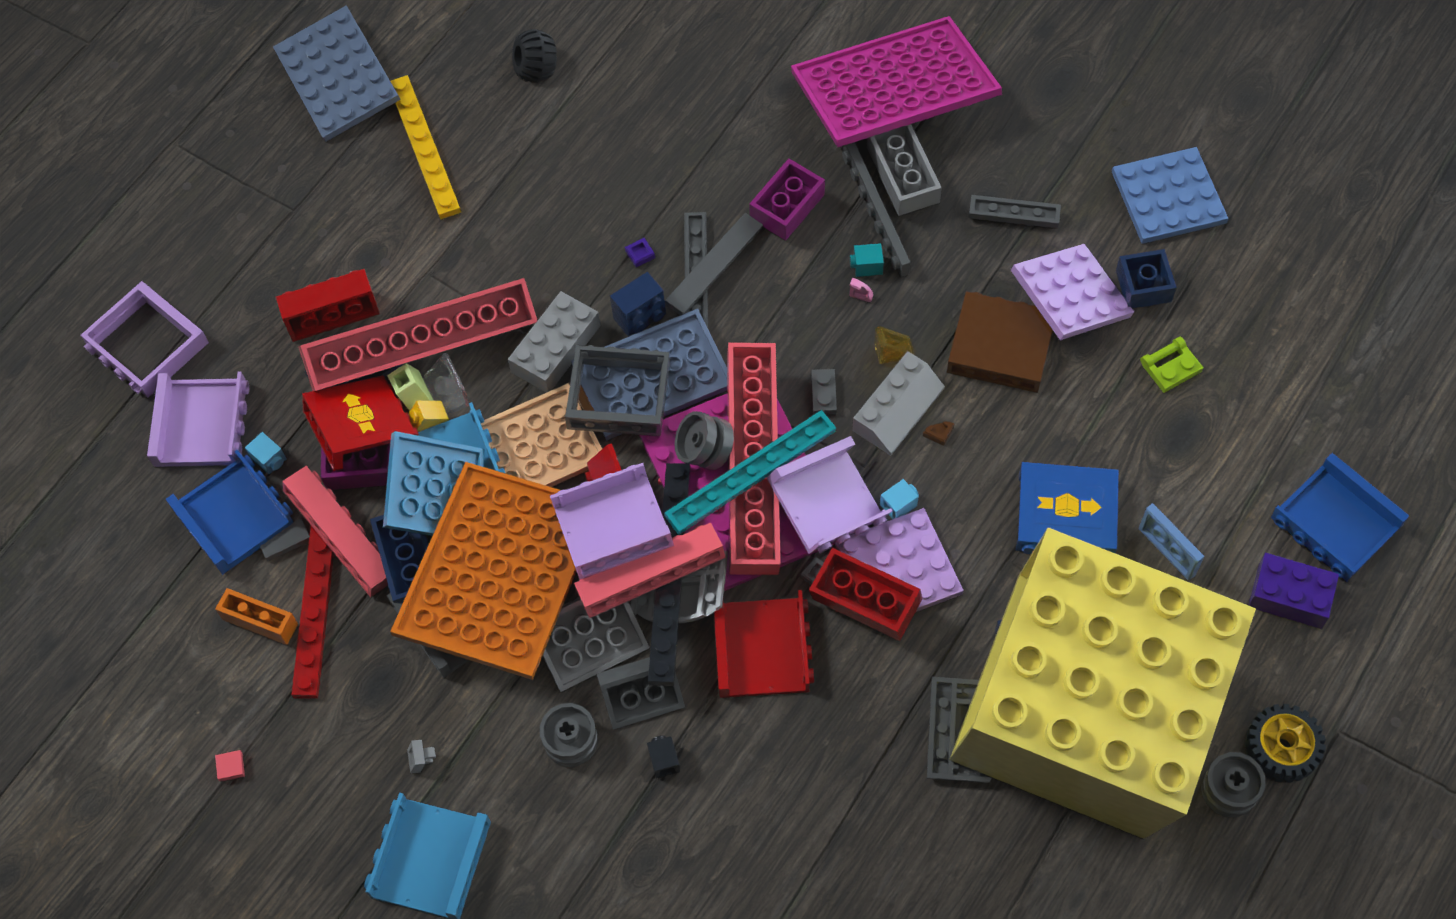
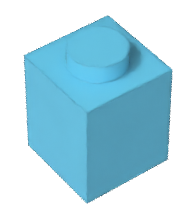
(266, 453)
(900, 498)

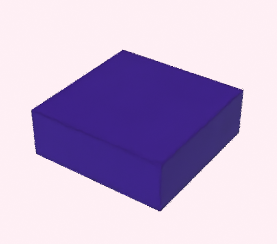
(640, 252)

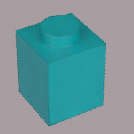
(867, 260)

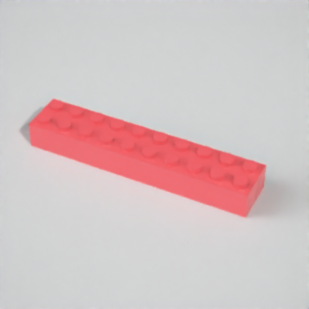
(417, 334)
(753, 417)

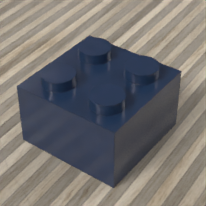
(1146, 278)
(638, 304)

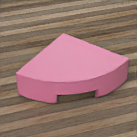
(860, 290)

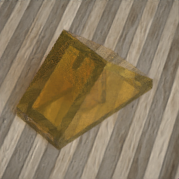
(891, 345)

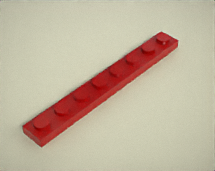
(313, 618)

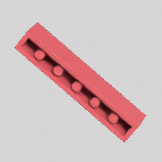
(337, 529)
(650, 572)

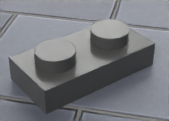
(824, 391)

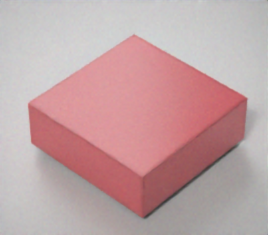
(230, 765)

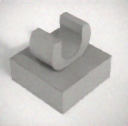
(418, 756)

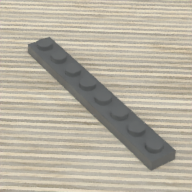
(876, 209)

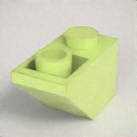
(409, 385)

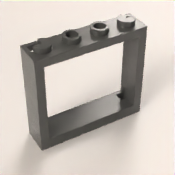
(610, 421)

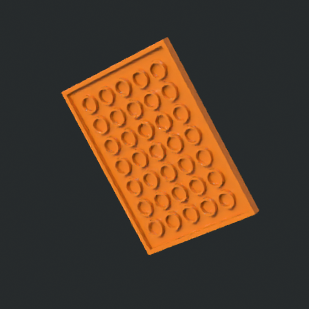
(491, 574)

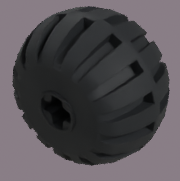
(534, 55)

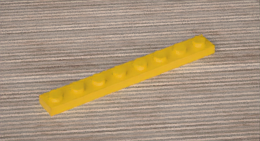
(425, 149)

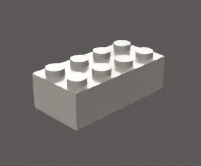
(904, 169)
(552, 342)

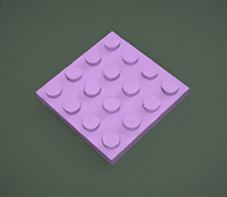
(1072, 291)
(910, 552)

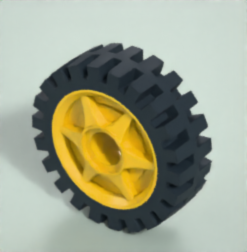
(1298, 729)

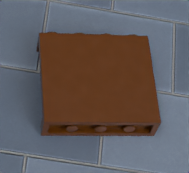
(1000, 342)

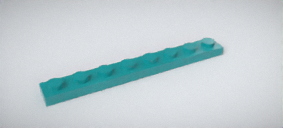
(749, 472)

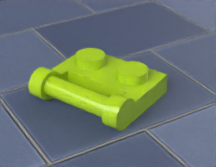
(1174, 371)

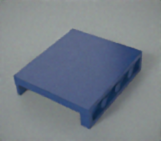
(232, 513)
(1339, 517)

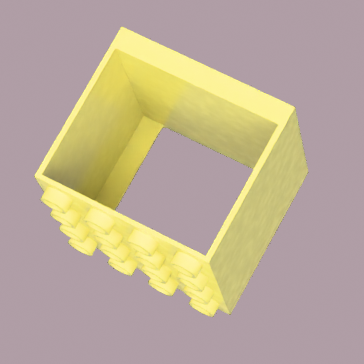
(1104, 685)

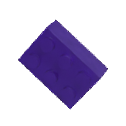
(1293, 590)

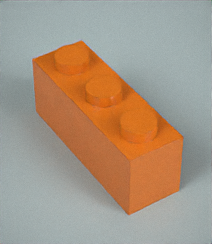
(256, 616)

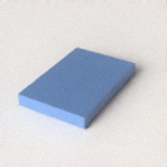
(1171, 542)

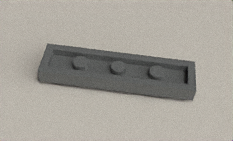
(1014, 211)

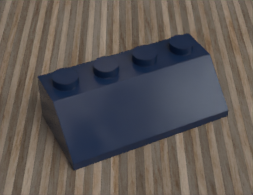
(400, 555)

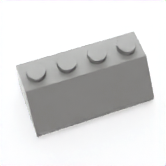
(898, 403)

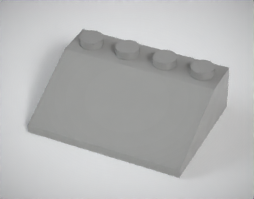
(587, 645)

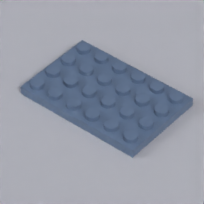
(336, 73)
(694, 371)

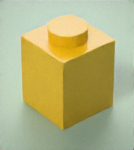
(427, 414)

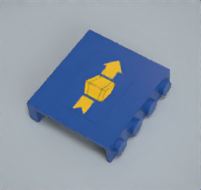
(1068, 500)

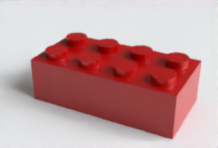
(327, 305)
(866, 594)

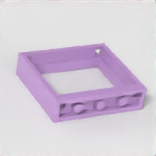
(120, 313)

